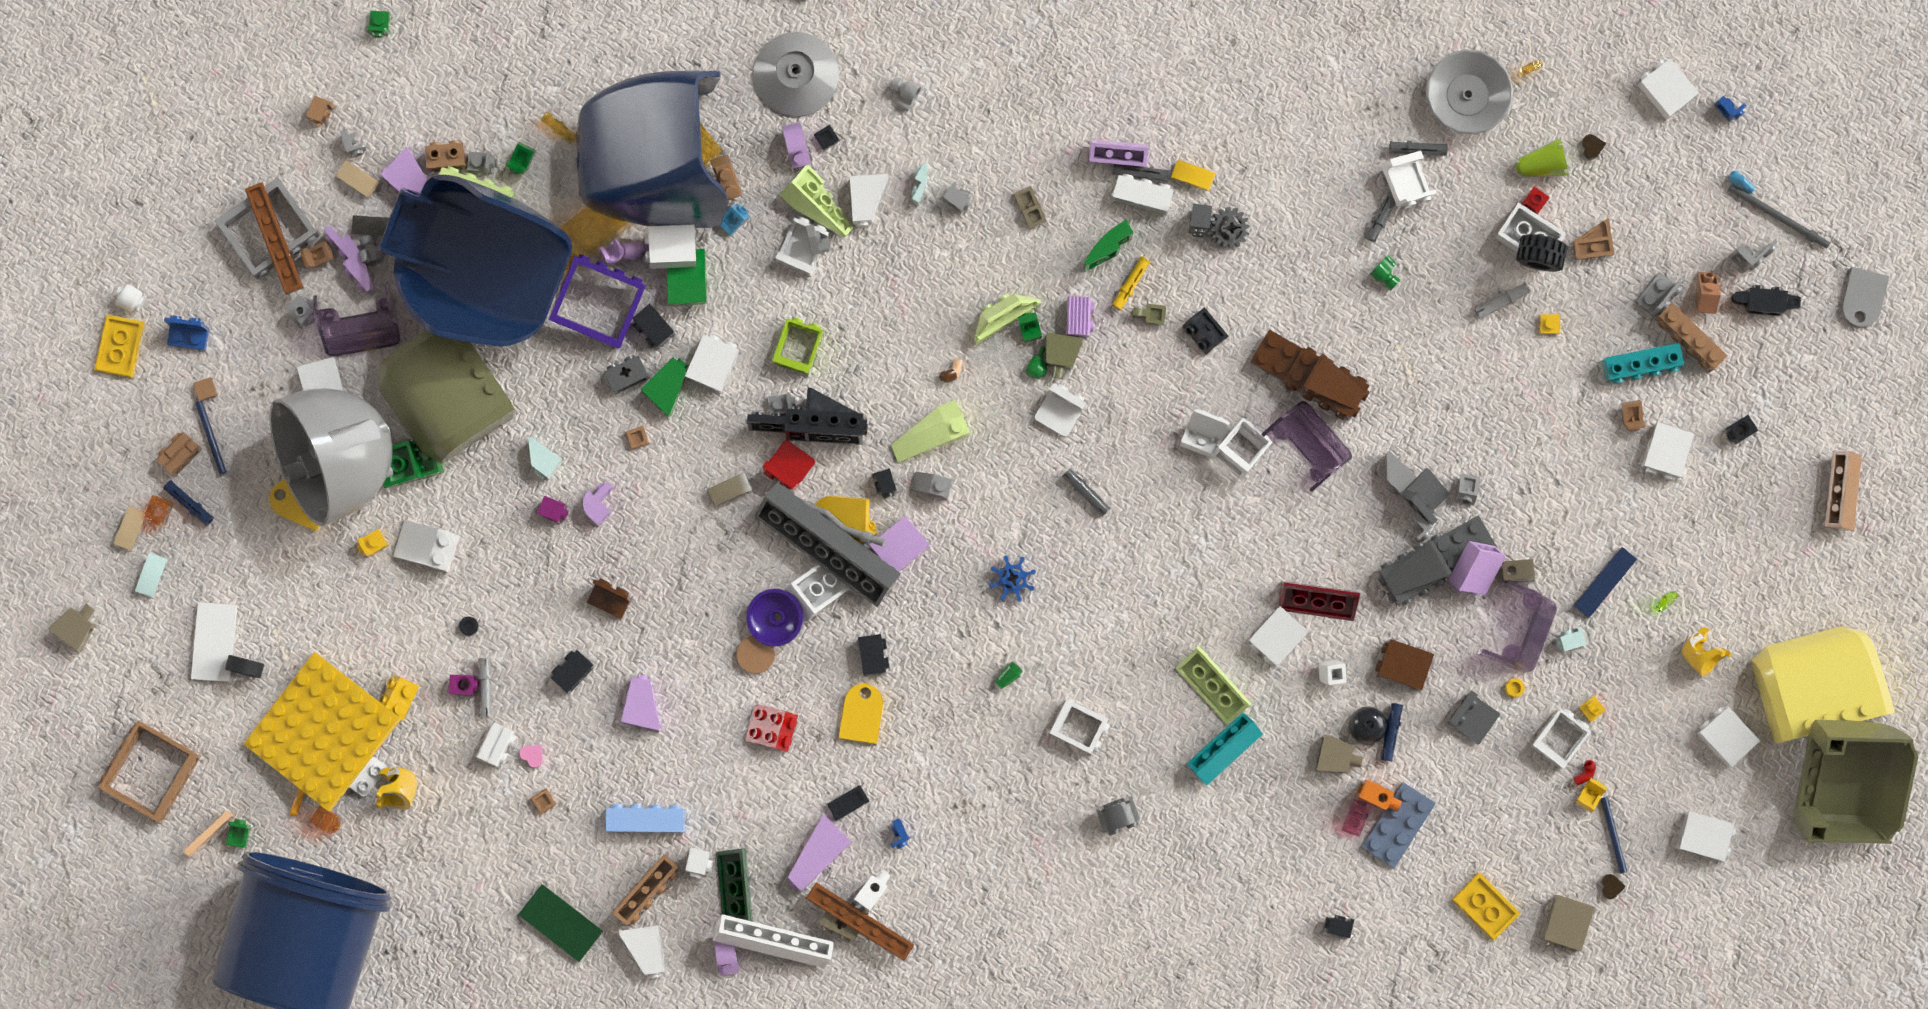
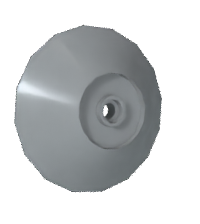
(1472, 73)
(800, 92)

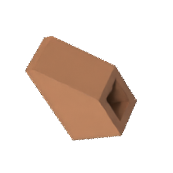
(1707, 292)

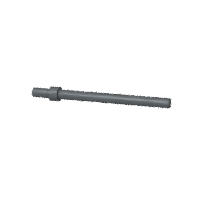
(1811, 235)

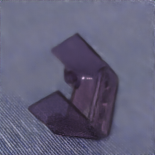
(359, 331)
(1313, 440)
(1527, 656)

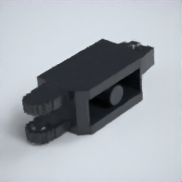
(1766, 301)

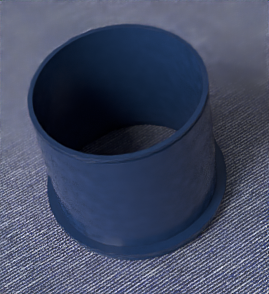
(297, 934)

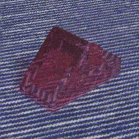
(1356, 817)

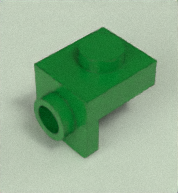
(521, 158)
(1030, 327)
(238, 833)

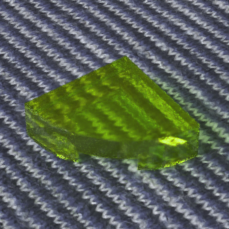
(1666, 601)

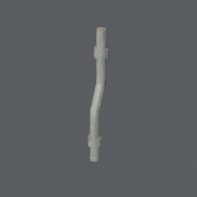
(865, 536)

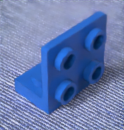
(187, 334)

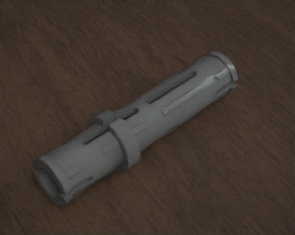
(1426, 148)
(1142, 172)
(1380, 220)
(1080, 486)

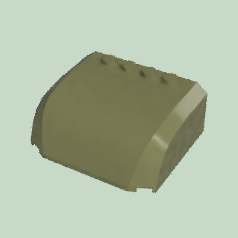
(443, 394)
(1854, 782)

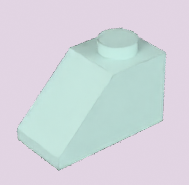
(542, 459)

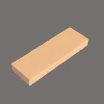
(208, 834)

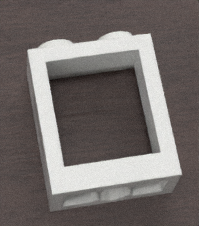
(1231, 459)
(1061, 718)
(1549, 754)

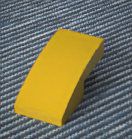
(1193, 175)

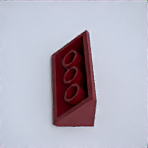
(1318, 600)

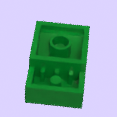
(1109, 245)
(688, 284)
(410, 465)

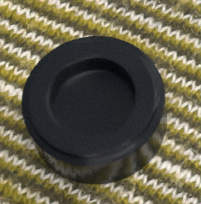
(469, 626)

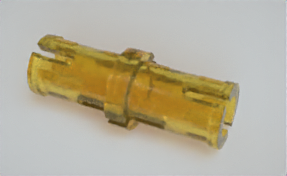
(558, 127)

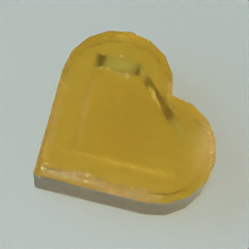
(1533, 66)

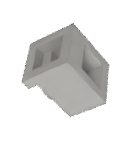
(957, 198)

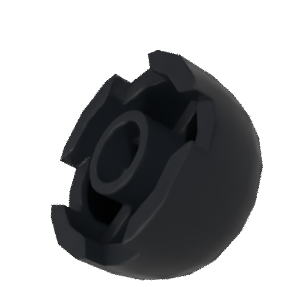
(1361, 731)

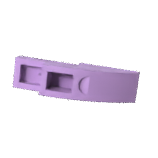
(354, 263)

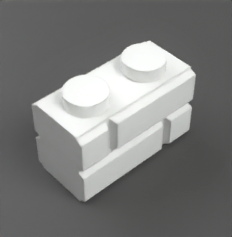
(496, 744)

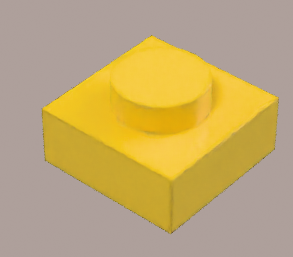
(1550, 324)

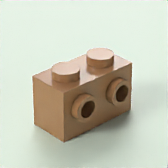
(445, 155)

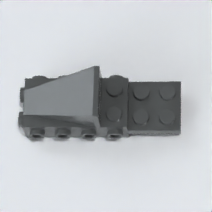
(1430, 562)

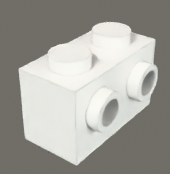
(699, 862)

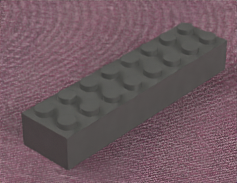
(827, 544)

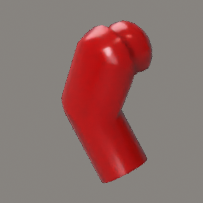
(1587, 773)

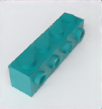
(1643, 362)
(1224, 748)

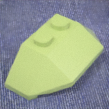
(1002, 314)

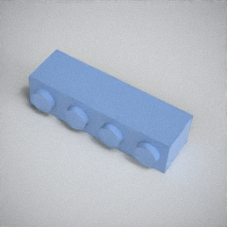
(645, 819)

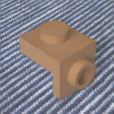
(316, 255)
(1632, 415)

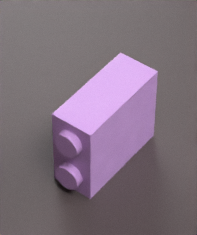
(902, 544)
(1476, 568)

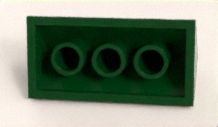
(734, 884)

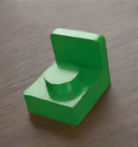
(379, 23)

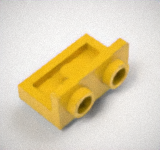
(399, 695)

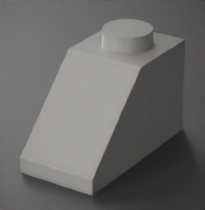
(1397, 475)
(932, 485)

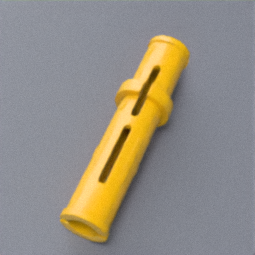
(1127, 289)

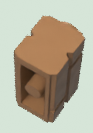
(726, 176)
(178, 453)

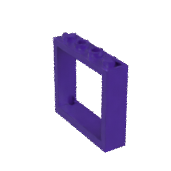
(602, 268)

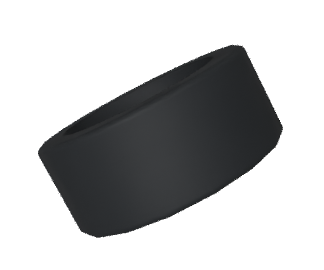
(244, 666)

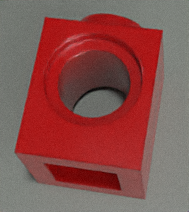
(1535, 200)

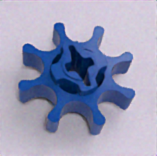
(1022, 575)

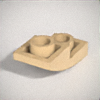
(357, 178)
(130, 528)

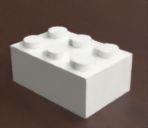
(1523, 222)

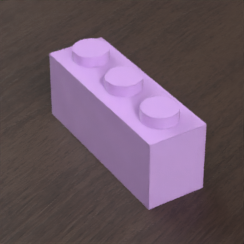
(1118, 152)

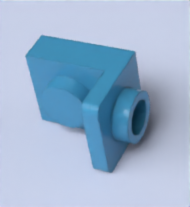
(734, 218)

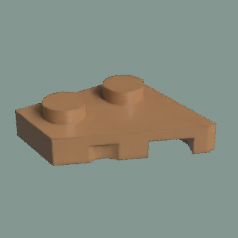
(1595, 242)

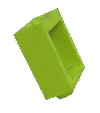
(791, 364)

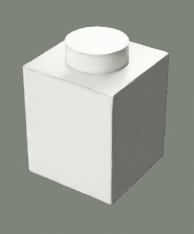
(1332, 672)

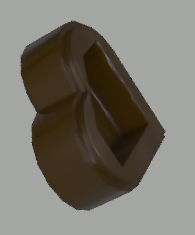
(1592, 146)
(1612, 886)

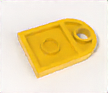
(289, 507)
(849, 510)
(861, 716)

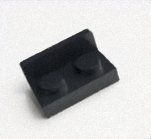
(1205, 331)

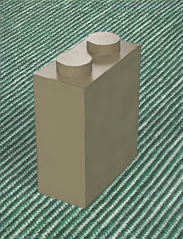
(1567, 924)

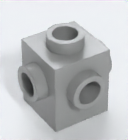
(301, 311)

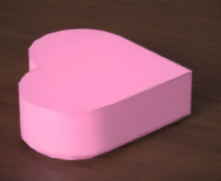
(532, 754)

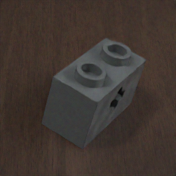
(1200, 220)
(621, 383)

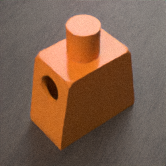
(1369, 793)

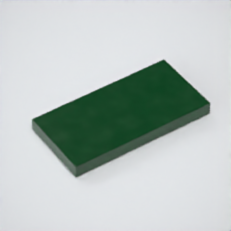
(560, 922)

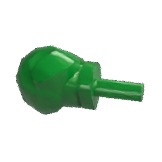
(1037, 366)

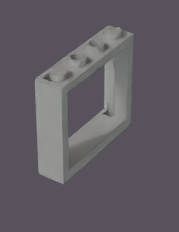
(245, 207)

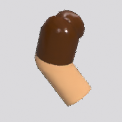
(952, 374)

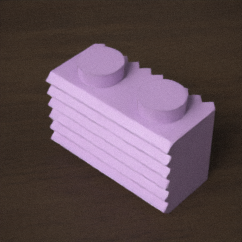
(1078, 316)

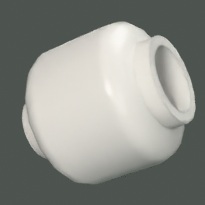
(129, 298)

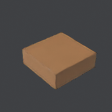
(205, 389)
(637, 438)
(543, 801)

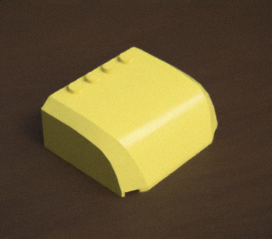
(1820, 678)

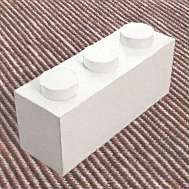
(1143, 194)

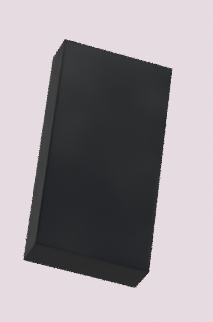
(848, 802)

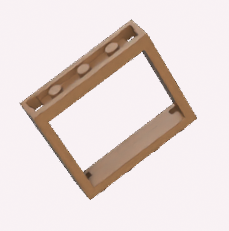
(177, 785)

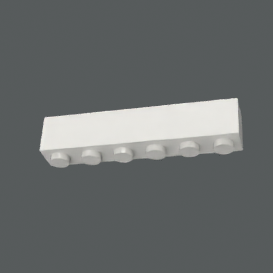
(773, 941)

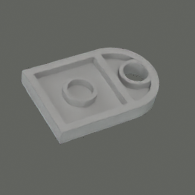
(1864, 295)

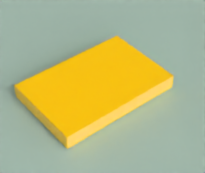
(119, 346)
(1486, 906)

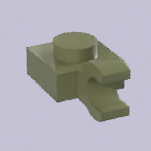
(1153, 314)

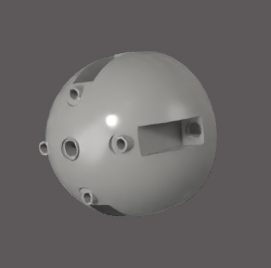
(330, 450)

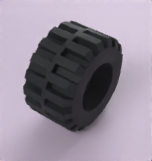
(1541, 252)

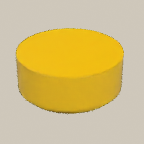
(1514, 688)

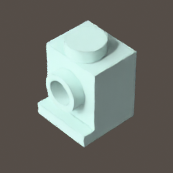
(1570, 640)

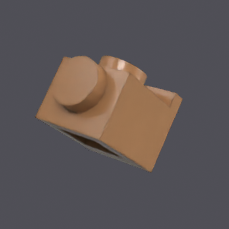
(319, 111)

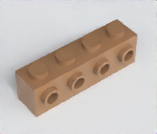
(1693, 339)
(1843, 491)
(646, 889)

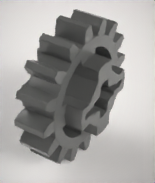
(1228, 220)

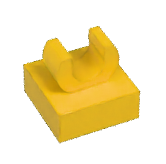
(1592, 709)

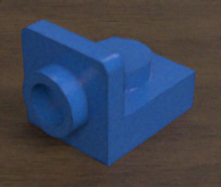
(1727, 108)
(899, 830)

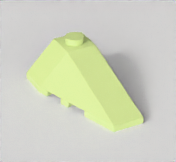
(810, 198)
(935, 430)

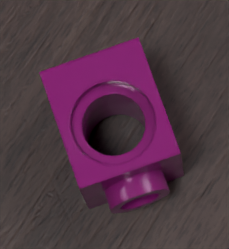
(553, 510)
(455, 680)

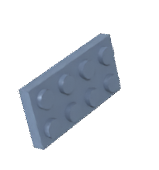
(1397, 829)

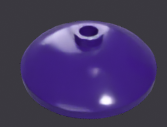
(762, 619)

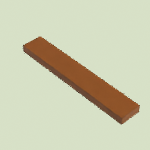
(274, 238)
(859, 921)

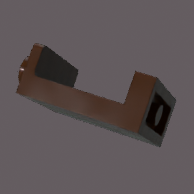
(1404, 664)

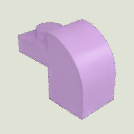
(796, 145)
(593, 503)
(726, 958)

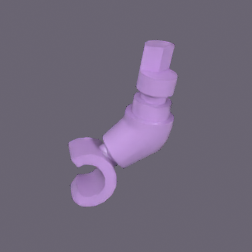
(628, 251)

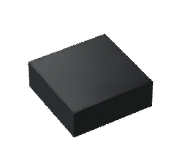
(826, 137)

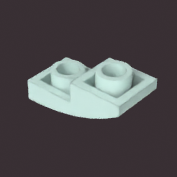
(920, 178)
(151, 574)

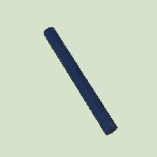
(210, 437)
(1613, 834)

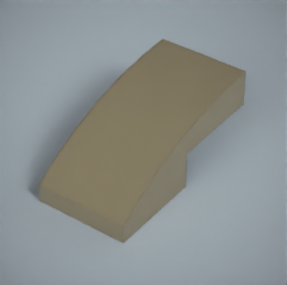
(1029, 207)
(729, 490)

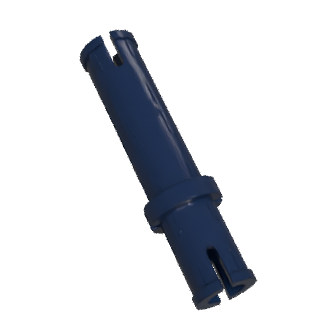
(204, 517)
(1393, 724)

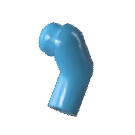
(1739, 180)

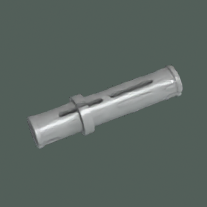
(1503, 300)
(485, 686)

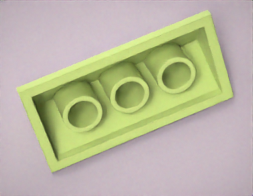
(1213, 685)

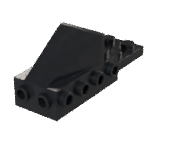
(820, 422)

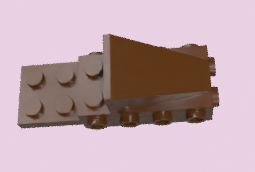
(1311, 375)

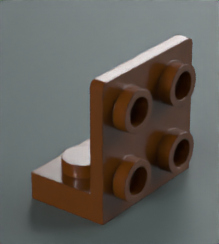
(609, 599)

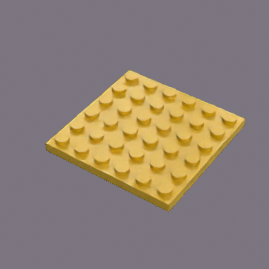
(322, 731)

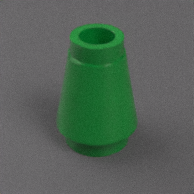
(1008, 675)

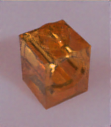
(153, 504)
(326, 820)

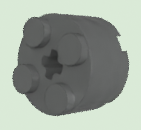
(1118, 815)

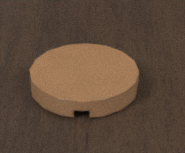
(755, 656)

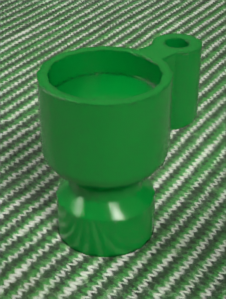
(1383, 273)

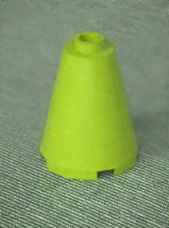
(1544, 161)

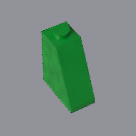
(666, 386)

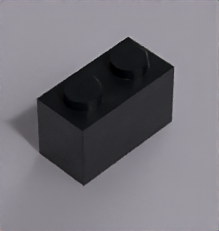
(653, 326)
(873, 655)
(572, 671)

